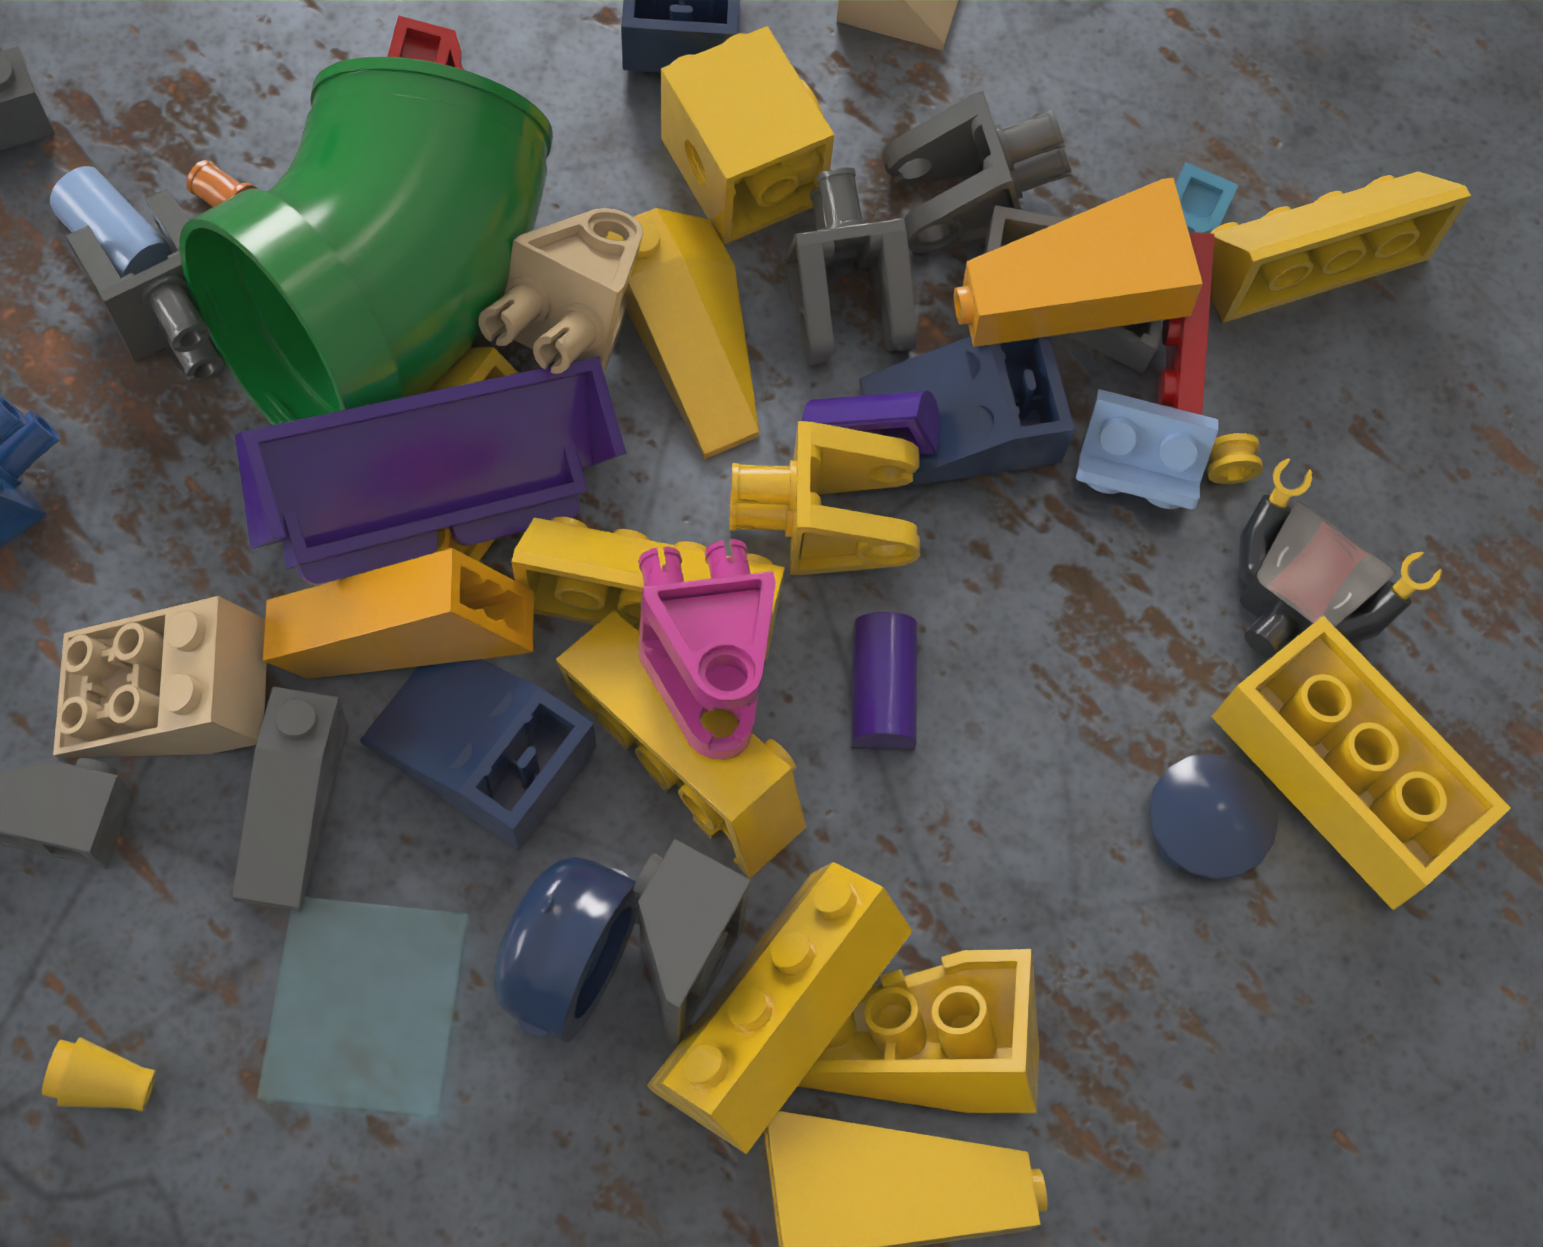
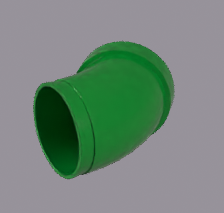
(375, 241)

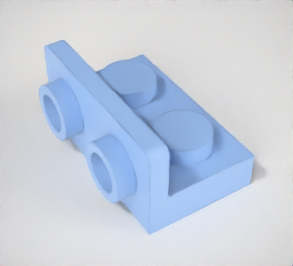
(1145, 450)

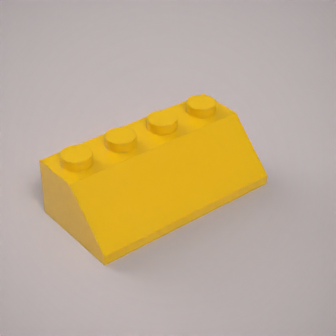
(1331, 242)
(591, 572)
(1359, 762)
(783, 1005)

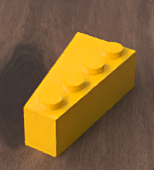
(744, 796)

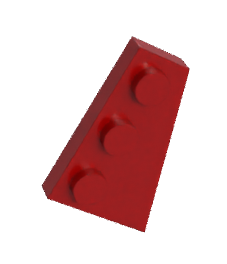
(1186, 340)

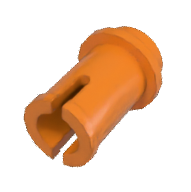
(213, 184)

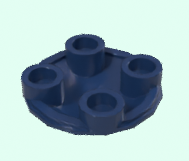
(1212, 817)

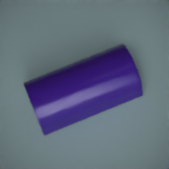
(898, 415)
(884, 681)

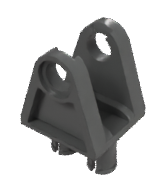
(968, 143)
(847, 239)
(155, 304)

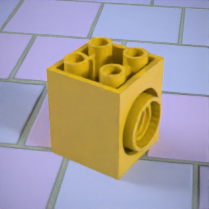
(744, 133)

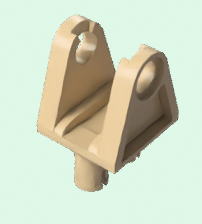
(567, 289)

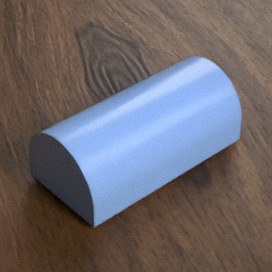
(126, 237)

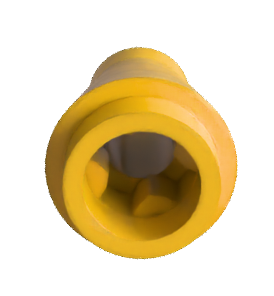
(96, 1078)

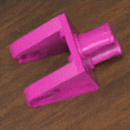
(706, 641)

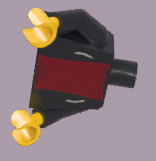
(1310, 569)

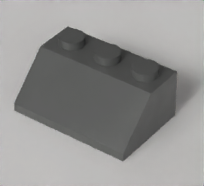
(687, 929)

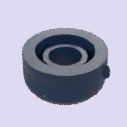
(564, 946)

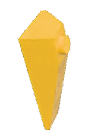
(693, 326)
(942, 1037)

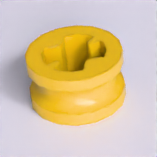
(1234, 459)

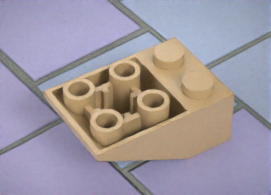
(163, 683)

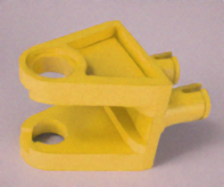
(821, 536)

